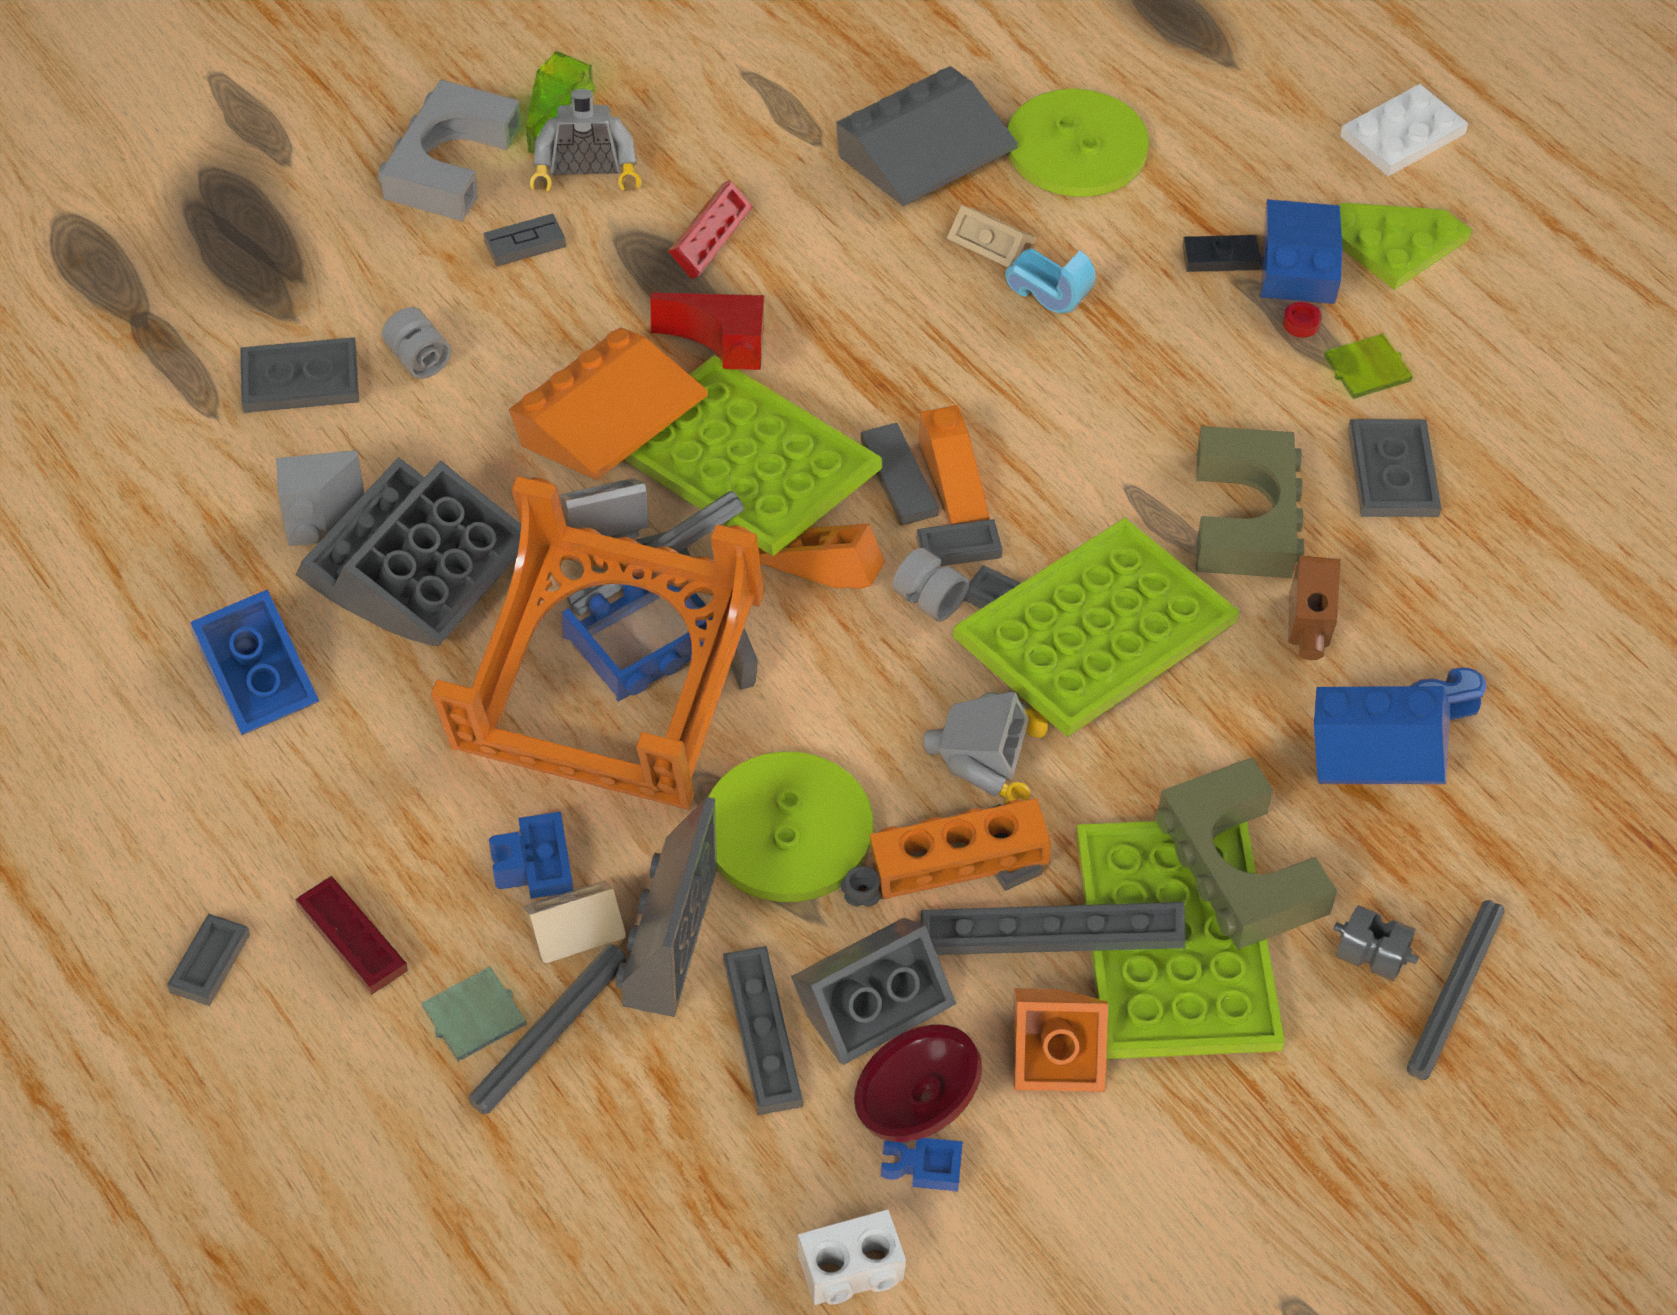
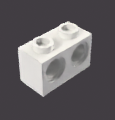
(845, 1246)

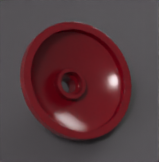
(918, 1083)

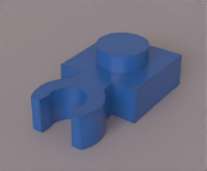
(932, 1163)

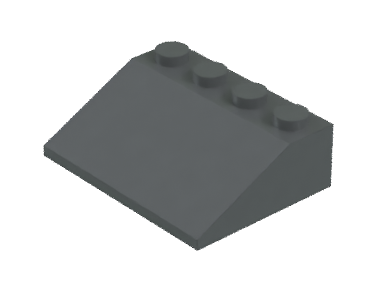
(923, 136)
(671, 915)

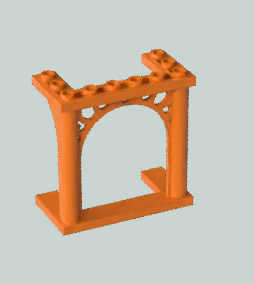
(545, 541)

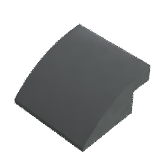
(414, 552)

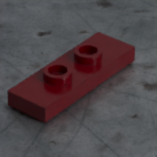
(351, 935)

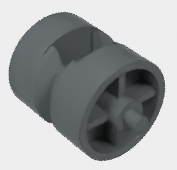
(1376, 943)

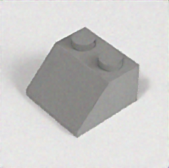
(317, 493)
(608, 508)

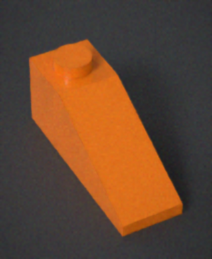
(952, 464)
(831, 556)

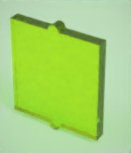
(1368, 366)

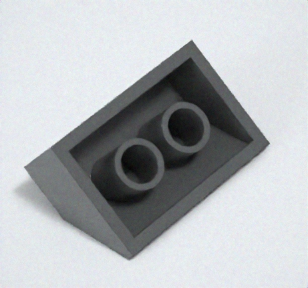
(874, 989)

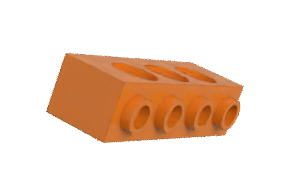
(948, 865)

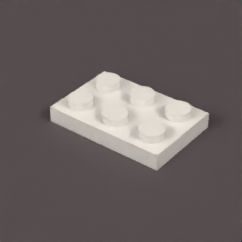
(1404, 129)

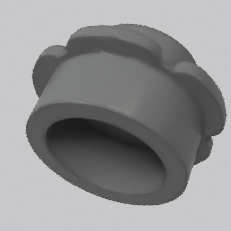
(861, 877)

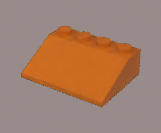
(605, 404)

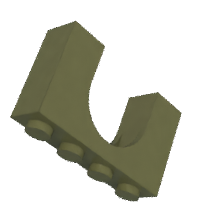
(1268, 464)
(1245, 903)

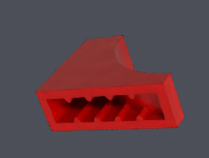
(722, 322)

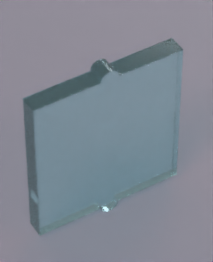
(474, 1014)

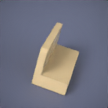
(988, 236)
(575, 921)

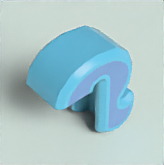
(1052, 285)

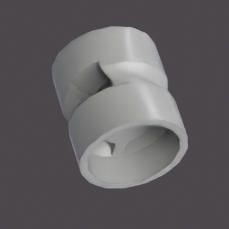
(416, 342)
(934, 588)

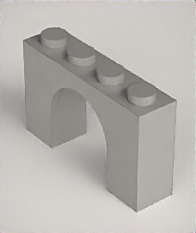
(447, 115)

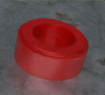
(1302, 319)

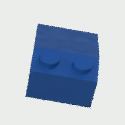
(1301, 251)
(253, 662)

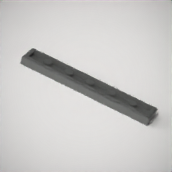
(1056, 928)

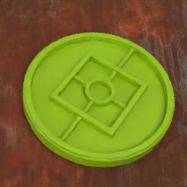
(1078, 142)
(790, 826)

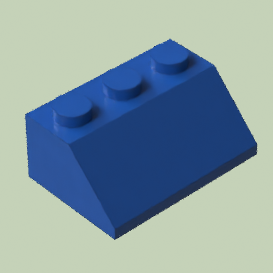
(1382, 734)

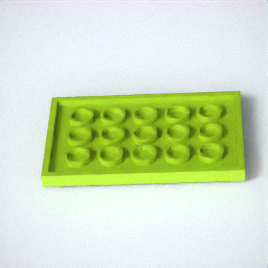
(761, 448)
(1095, 626)
(1176, 998)

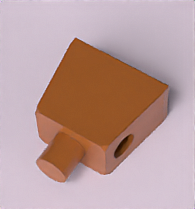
(1313, 605)

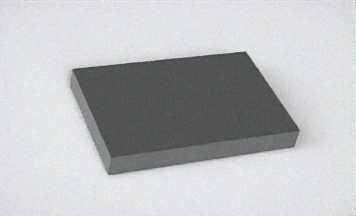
(299, 375)
(1394, 468)

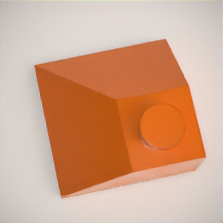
(1059, 1040)

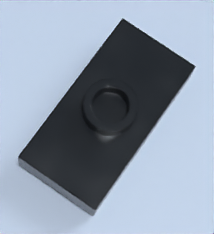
(1221, 253)

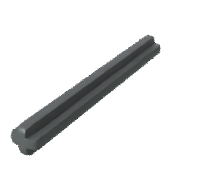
(676, 538)
(1455, 990)
(547, 1029)

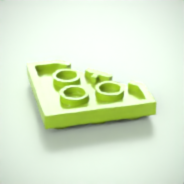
(1399, 240)

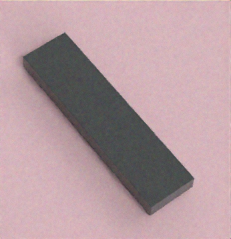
(762, 1030)

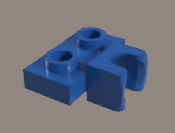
(533, 857)

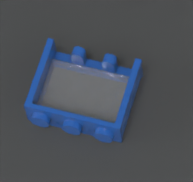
(633, 638)

